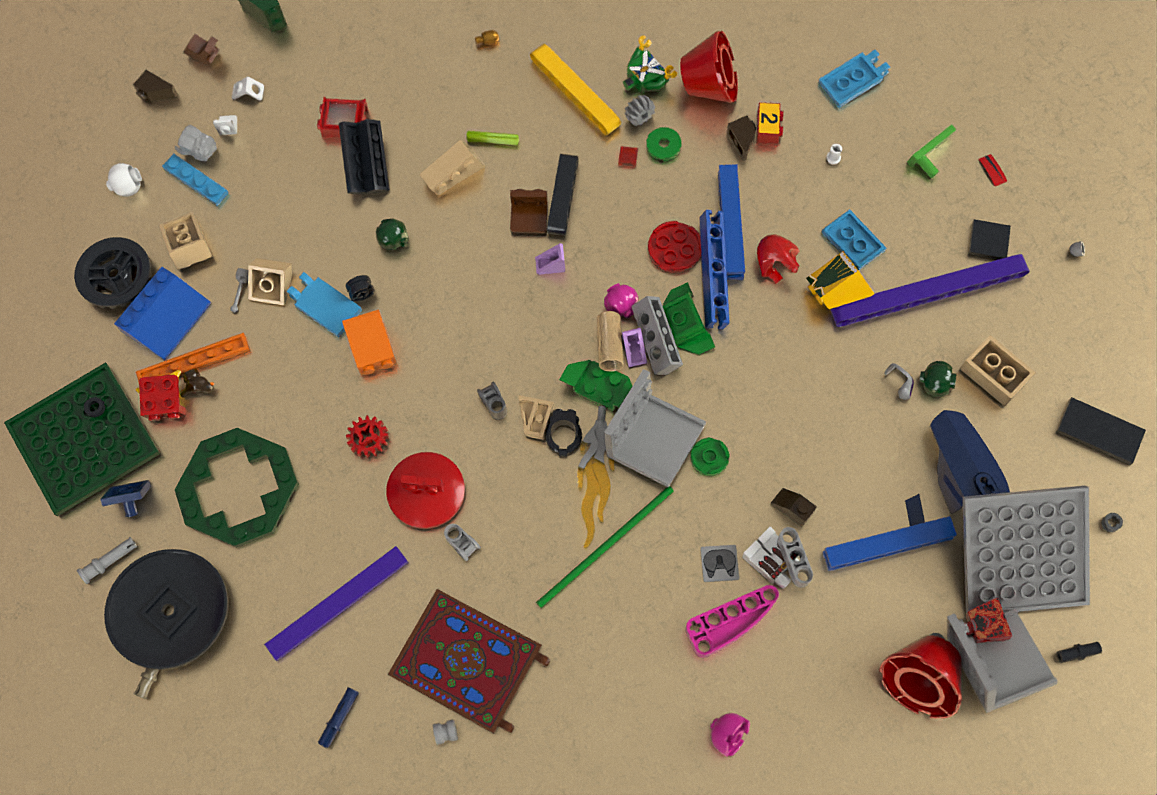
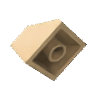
(269, 281)

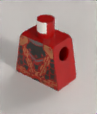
(988, 623)

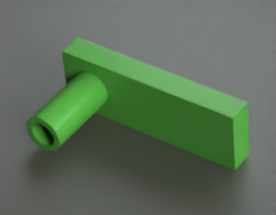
(920, 156)

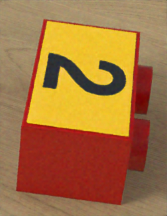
(769, 123)

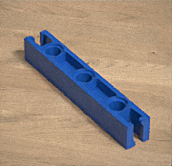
(730, 205)
(714, 282)
(889, 543)

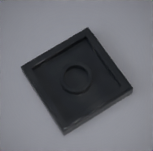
(989, 239)

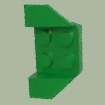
(685, 321)
(597, 385)

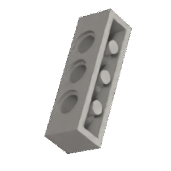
(657, 335)

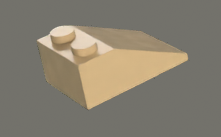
(185, 241)

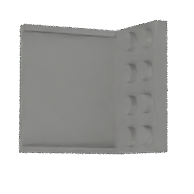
(651, 433)
(1001, 669)

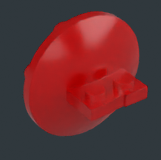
(425, 490)

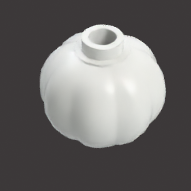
(124, 179)

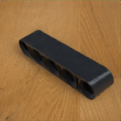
(562, 194)

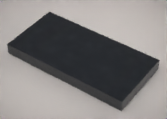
(1101, 431)

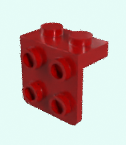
(160, 397)

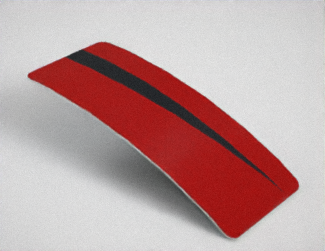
(993, 169)

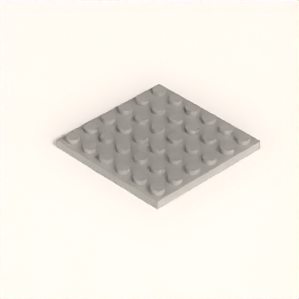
(1027, 549)

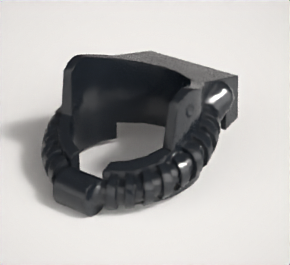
(562, 418)

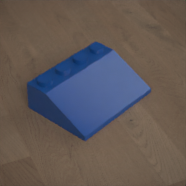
(162, 313)

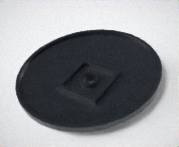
(138, 602)

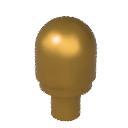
(487, 37)

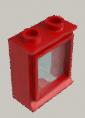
(338, 110)

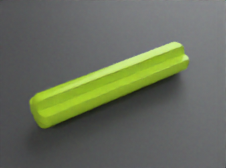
(490, 137)

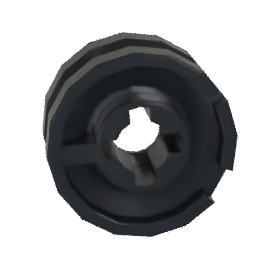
(360, 288)

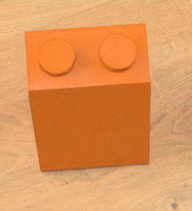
(369, 342)

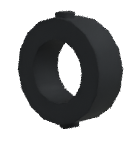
(99, 411)

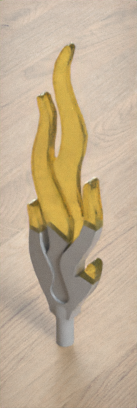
(596, 473)

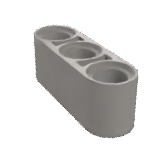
(797, 548)

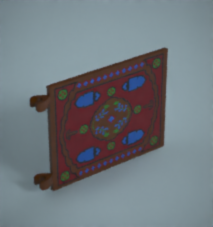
(466, 661)

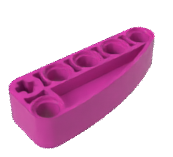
(729, 628)

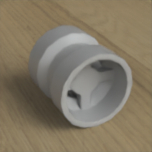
(445, 732)

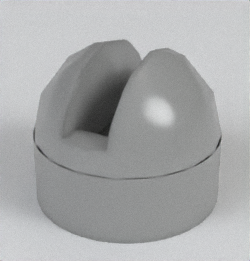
(1077, 249)

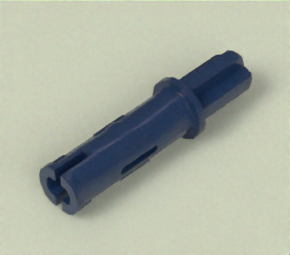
(338, 718)

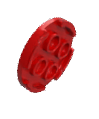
(674, 247)

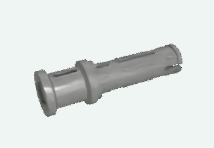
(98, 565)

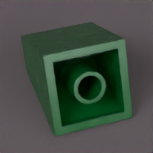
(265, 12)

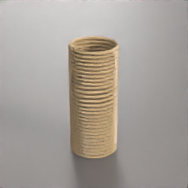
(609, 341)

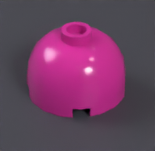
(727, 733)

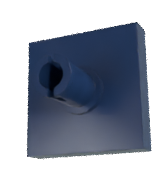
(126, 495)

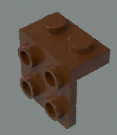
(528, 211)

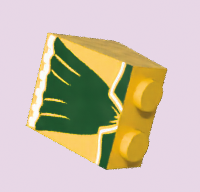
(838, 283)

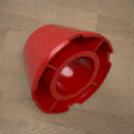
(709, 70)
(925, 677)

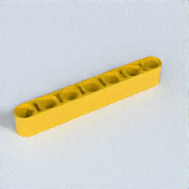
(575, 89)

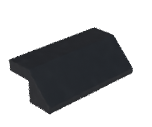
(363, 157)

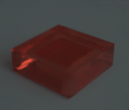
(628, 156)

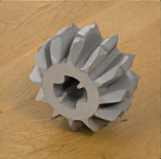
(639, 110)

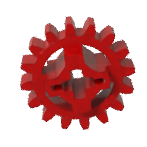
(370, 444)

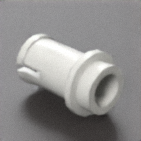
(834, 156)

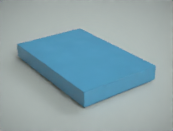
(854, 239)

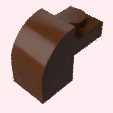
(202, 50)

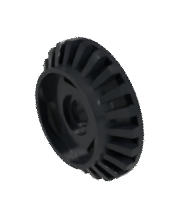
(92, 272)

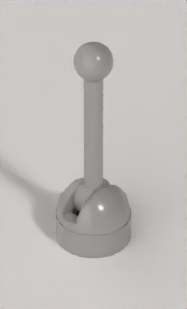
(241, 277)

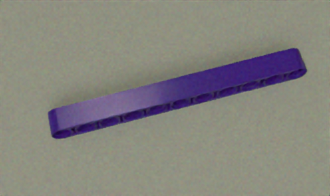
(931, 290)

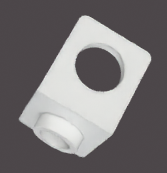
(245, 87)
(225, 126)

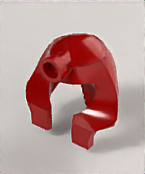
(774, 249)

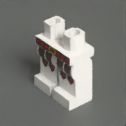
(768, 560)

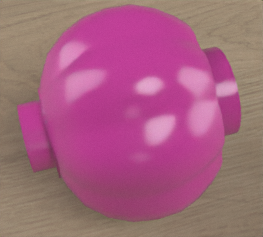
(620, 300)

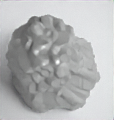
(196, 144)

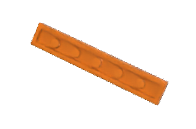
(199, 358)

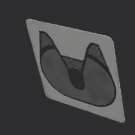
(719, 563)

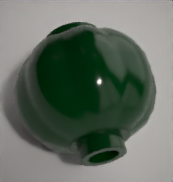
(938, 378)

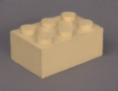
(997, 370)

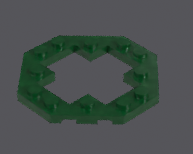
(200, 471)

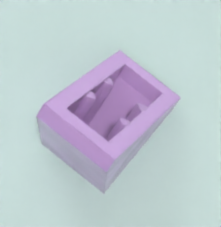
(551, 261)
(634, 347)

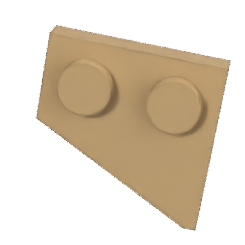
(535, 416)

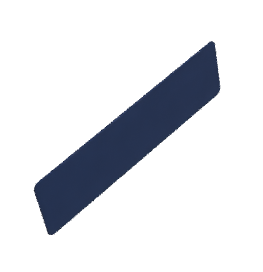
(914, 510)

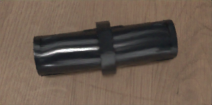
(1079, 652)

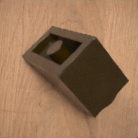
(154, 87)
(742, 135)
(794, 506)

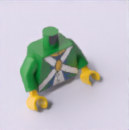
(645, 71)

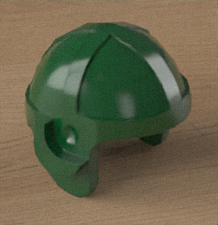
(392, 234)

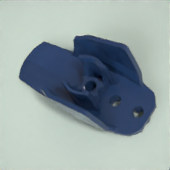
(964, 461)

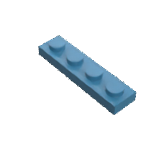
(195, 179)

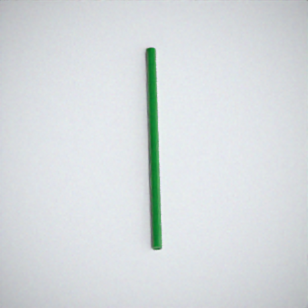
(604, 547)

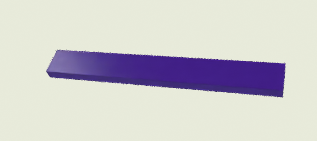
(336, 603)

